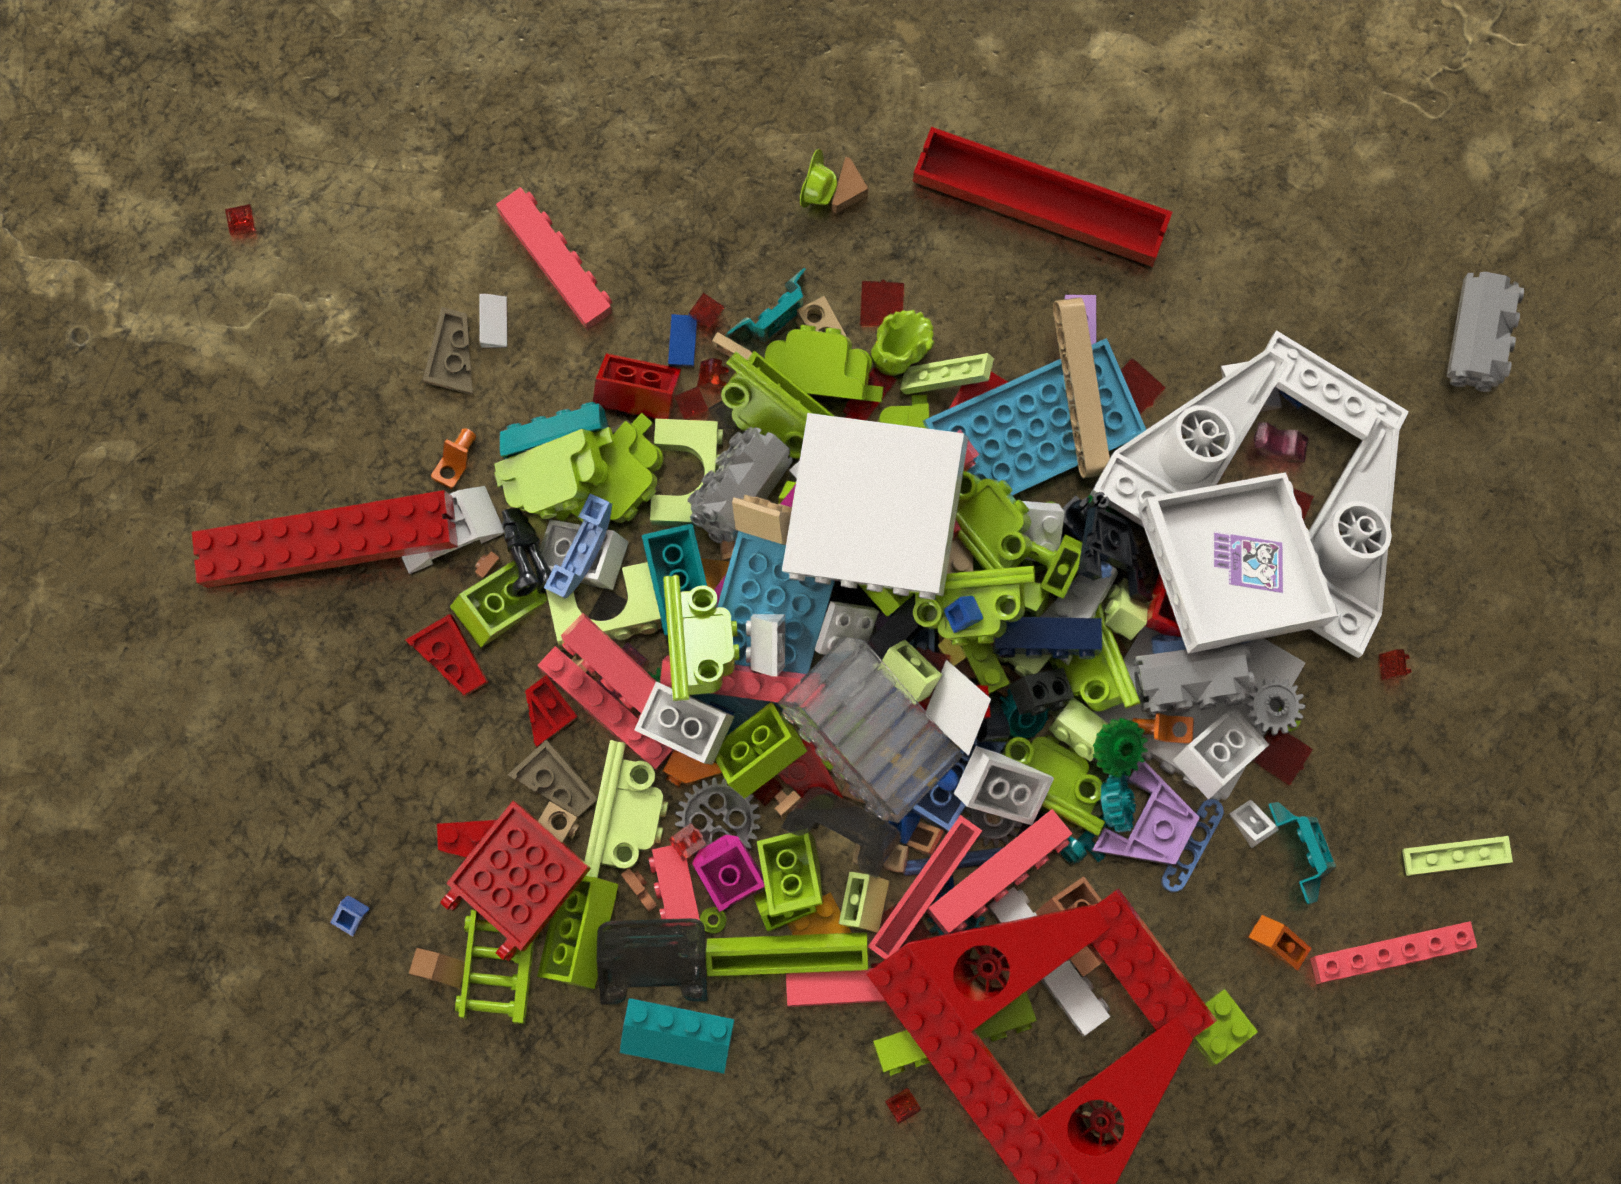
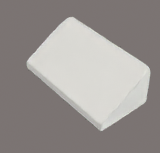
(493, 321)

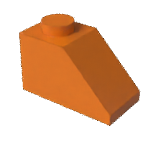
(688, 771)
(1280, 942)

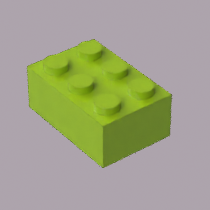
(759, 750)

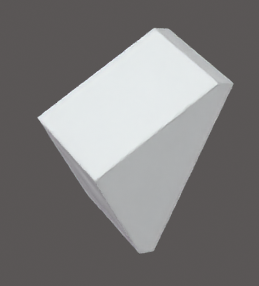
(1253, 823)

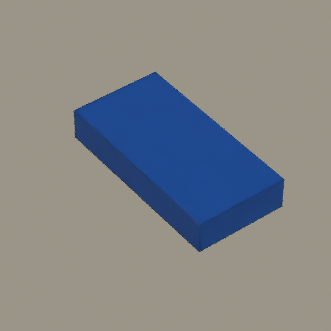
(682, 341)

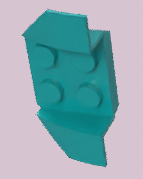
(774, 320)
(1319, 854)

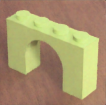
(689, 436)
(638, 616)

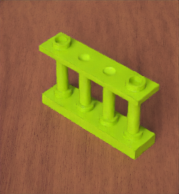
(519, 982)

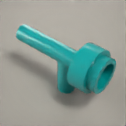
(1075, 850)

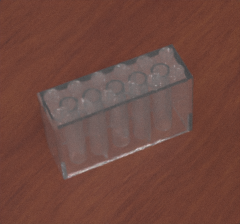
(870, 729)

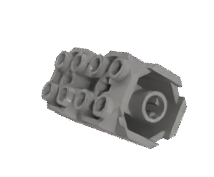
(1484, 331)
(747, 468)
(1183, 679)

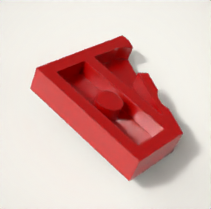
(547, 710)

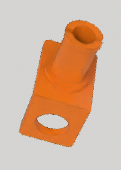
(455, 457)
(1163, 726)

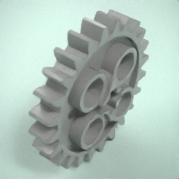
(732, 802)

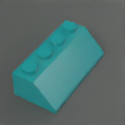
(541, 430)
(671, 554)
(676, 1035)

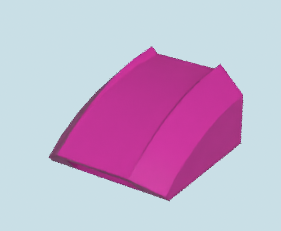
(728, 871)

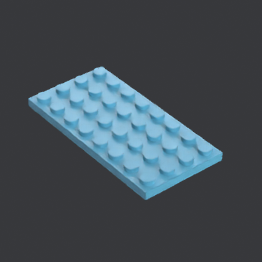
(1027, 425)
(760, 587)

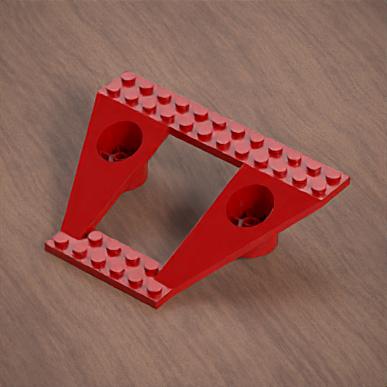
(943, 1002)

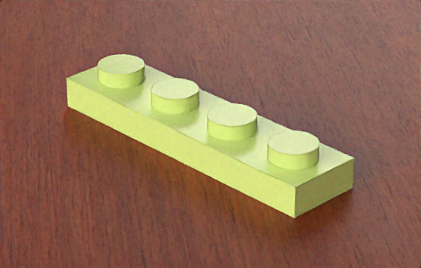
(947, 373)
(1457, 855)

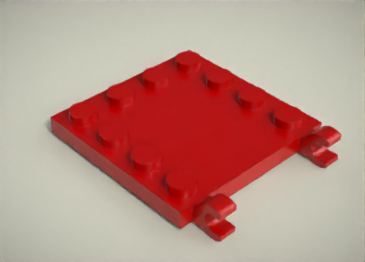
(516, 878)

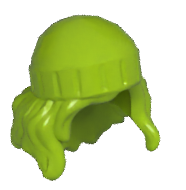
(901, 341)

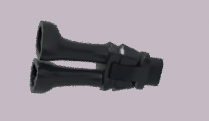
(520, 540)

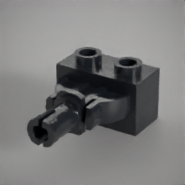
(1076, 514)

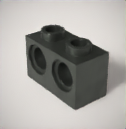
(1041, 691)

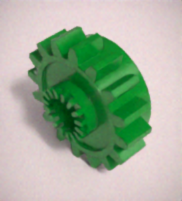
(1119, 747)

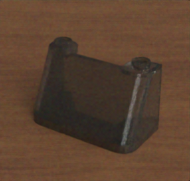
(876, 836)
(651, 956)

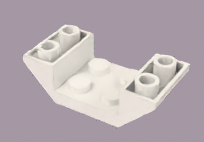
(474, 521)

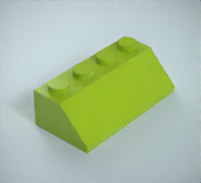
(572, 934)

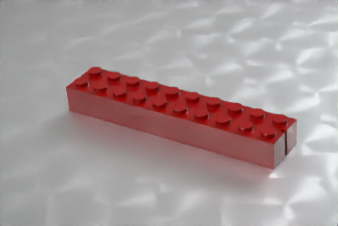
(1041, 196)
(324, 539)

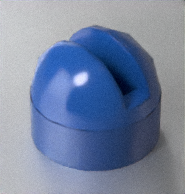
(949, 781)

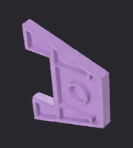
(1161, 827)

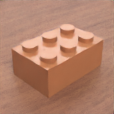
(1075, 896)

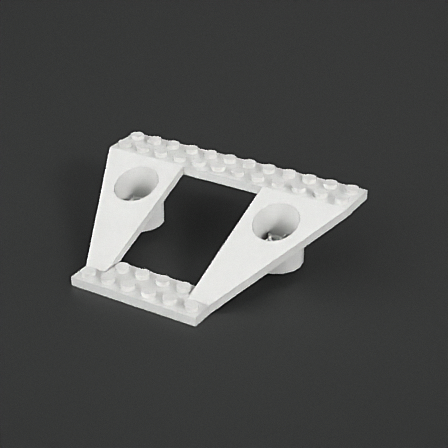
(1221, 416)

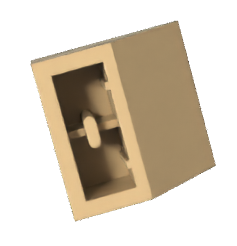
(762, 518)

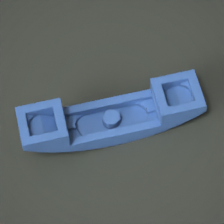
(583, 549)

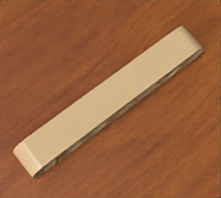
(1081, 386)

